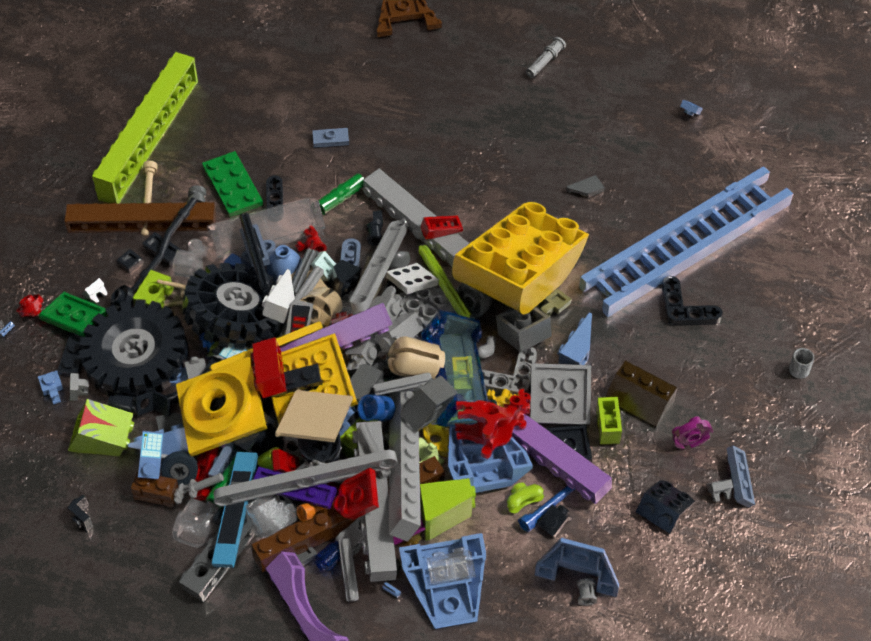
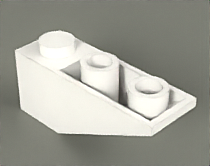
(279, 300)

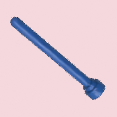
(529, 520)

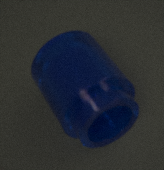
(328, 557)

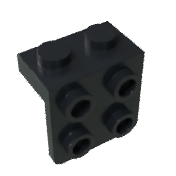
(664, 505)

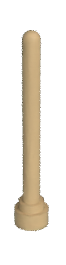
(149, 170)

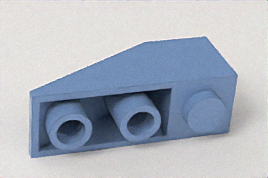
(578, 345)
(172, 440)

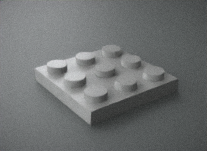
(560, 394)

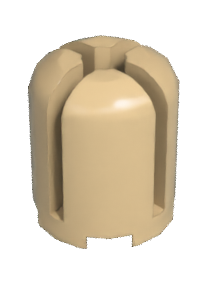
(324, 305)
(415, 357)

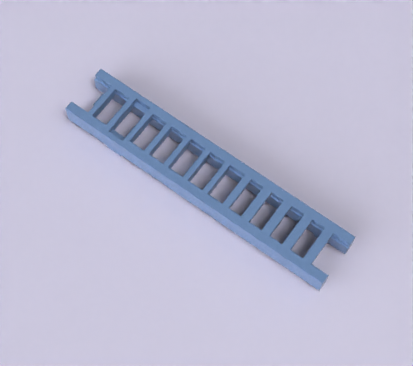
(688, 256)

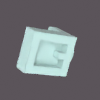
(326, 263)

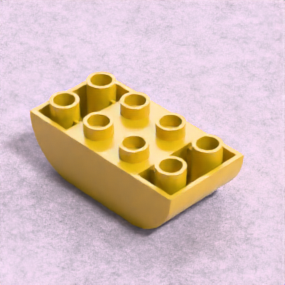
(521, 257)

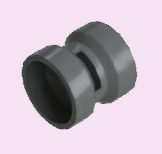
(197, 192)

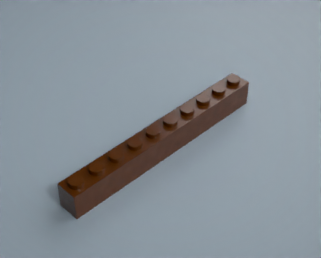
(324, 525)

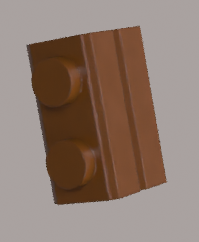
(155, 491)

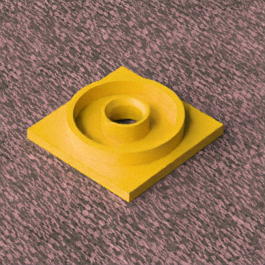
(332, 369)
(236, 419)

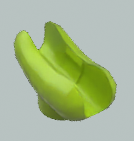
(523, 496)

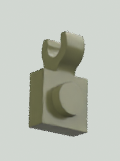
(555, 302)

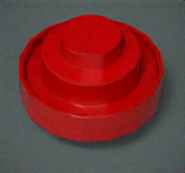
(30, 305)

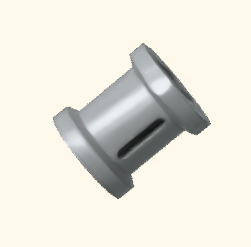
(586, 592)

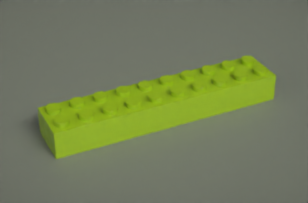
(145, 129)

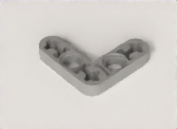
(512, 382)

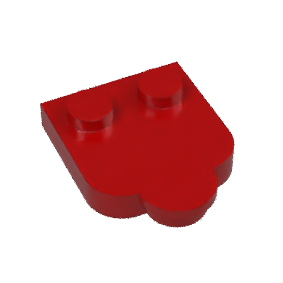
(357, 495)

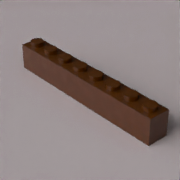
(132, 216)

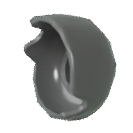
(400, 260)

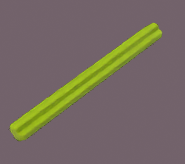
(444, 282)

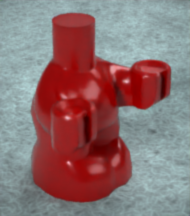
(312, 241)

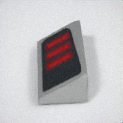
(299, 315)

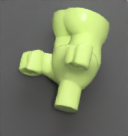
(428, 450)

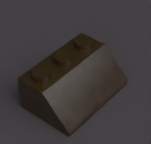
(642, 393)

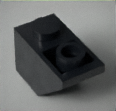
(344, 277)

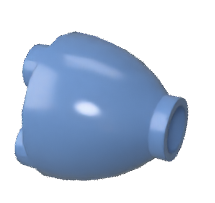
(281, 260)

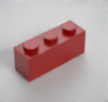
(268, 368)

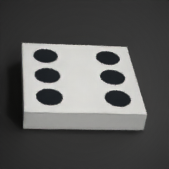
(412, 278)

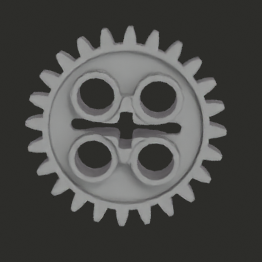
(425, 303)

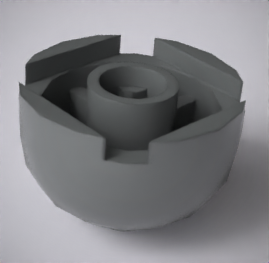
(475, 301)

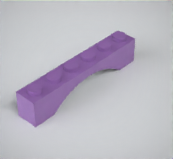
(289, 578)

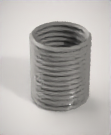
(800, 356)

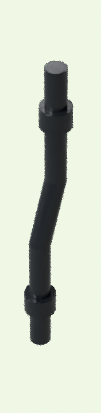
(182, 214)

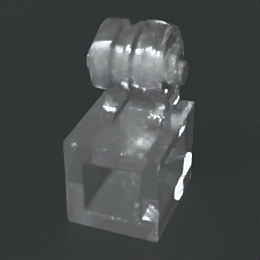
(189, 261)

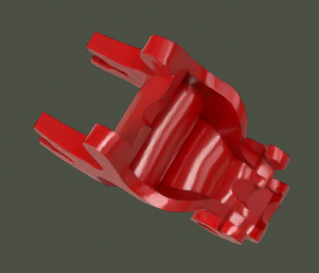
(494, 422)

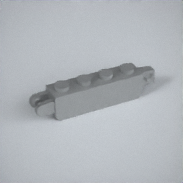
(367, 350)

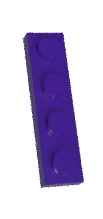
(317, 495)

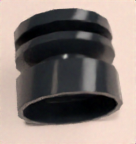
(309, 451)

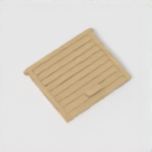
(314, 416)

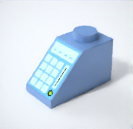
(150, 454)

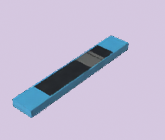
(234, 514)

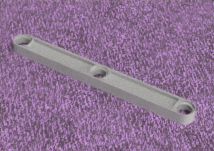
(378, 266)
(304, 478)

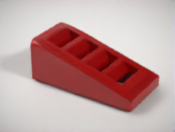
(430, 230)

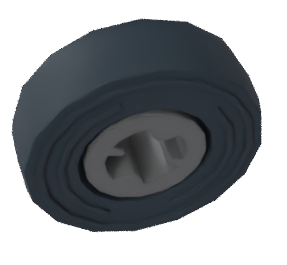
(181, 459)

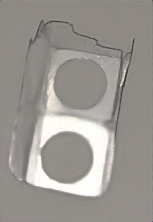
(270, 515)

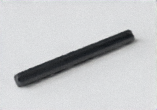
(254, 251)

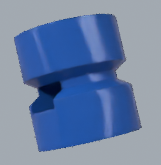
(376, 408)

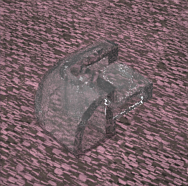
(195, 523)

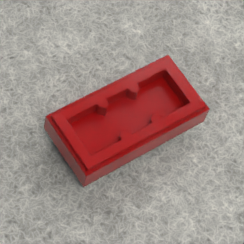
(284, 461)

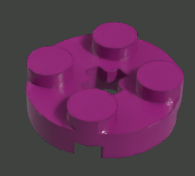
(692, 433)

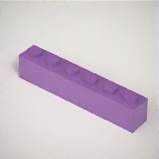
(351, 329)
(562, 460)

